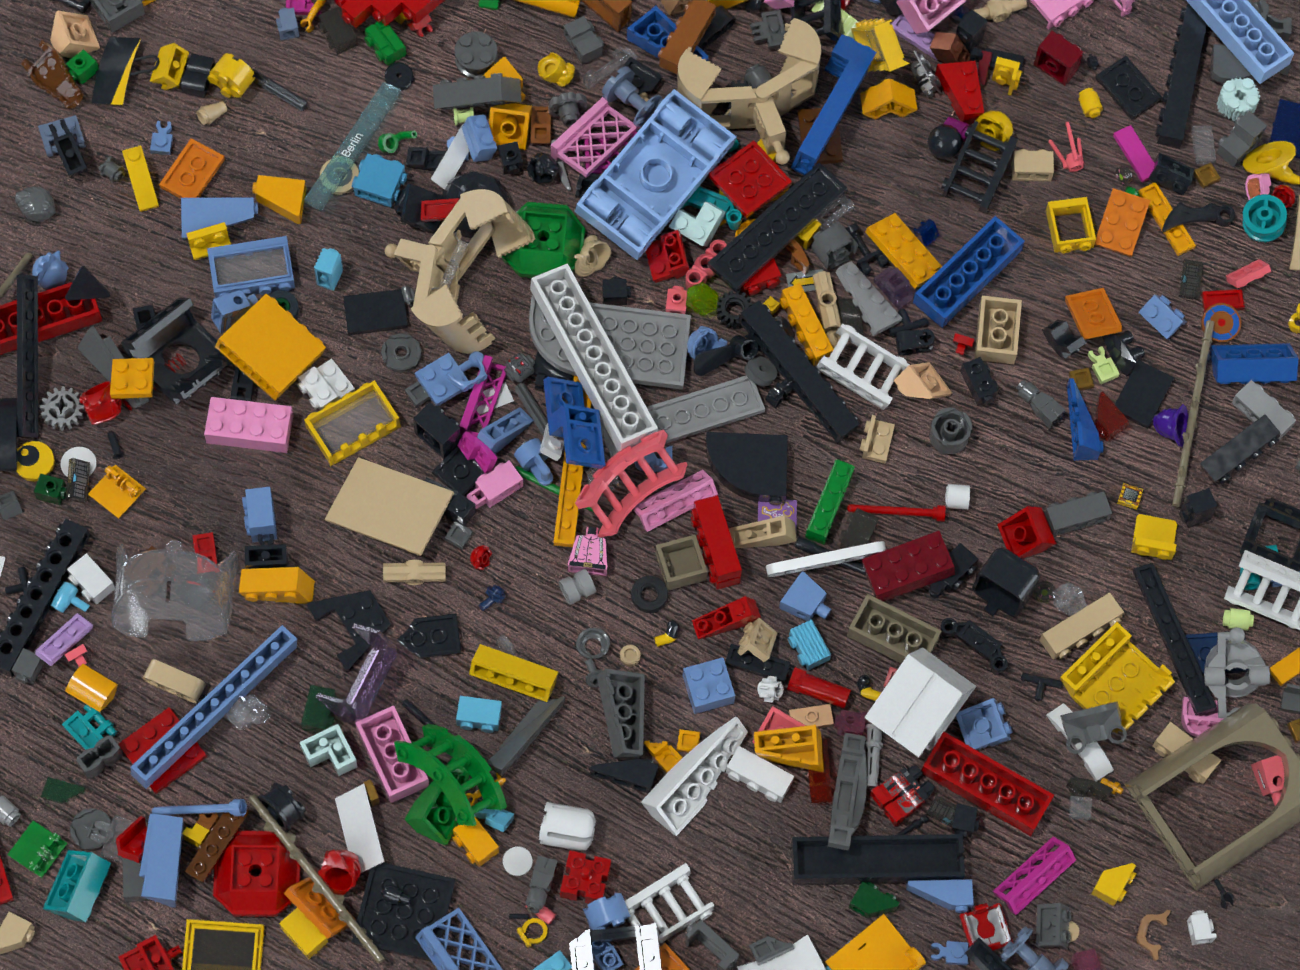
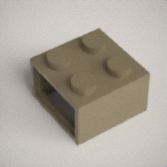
(681, 562)

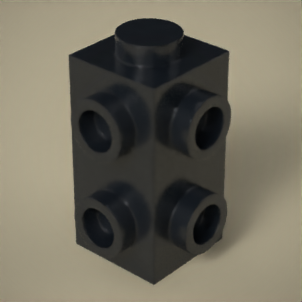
(979, 381)

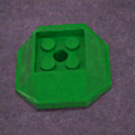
(564, 240)

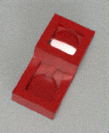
(205, 545)

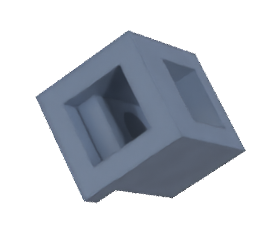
(287, 24)

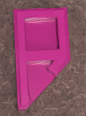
(301, 7)

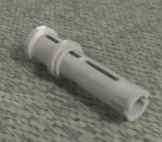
(873, 747)

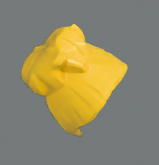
(555, 70)

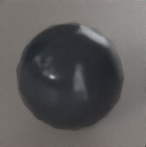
(944, 141)

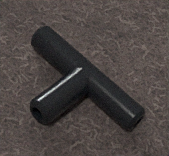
(907, 324)
(19, 587)
(1041, 683)

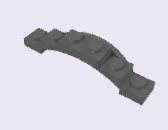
(848, 792)

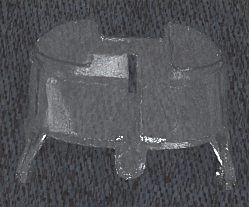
(198, 591)

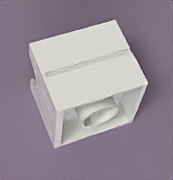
(920, 701)

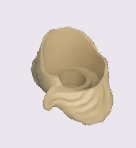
(592, 256)

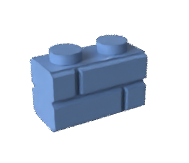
(479, 138)

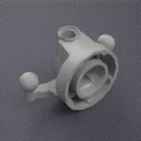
(1229, 655)

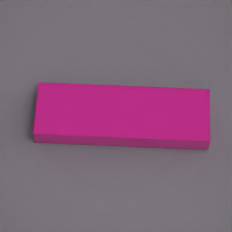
(1135, 152)

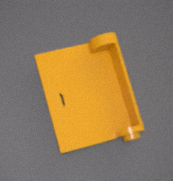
(882, 950)

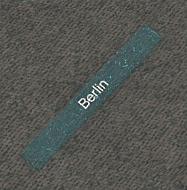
(352, 146)

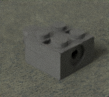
(118, 12)

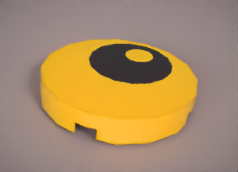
(34, 459)

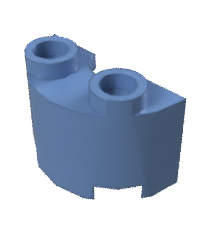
(606, 912)

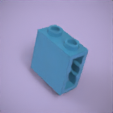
(379, 180)

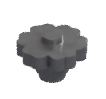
(568, 107)

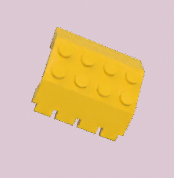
(1117, 672)

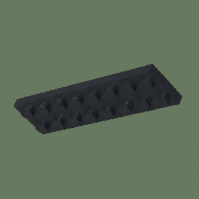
(777, 227)

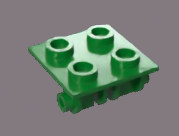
(37, 849)

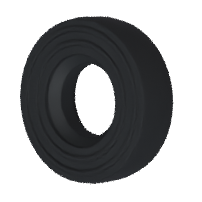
(649, 606)

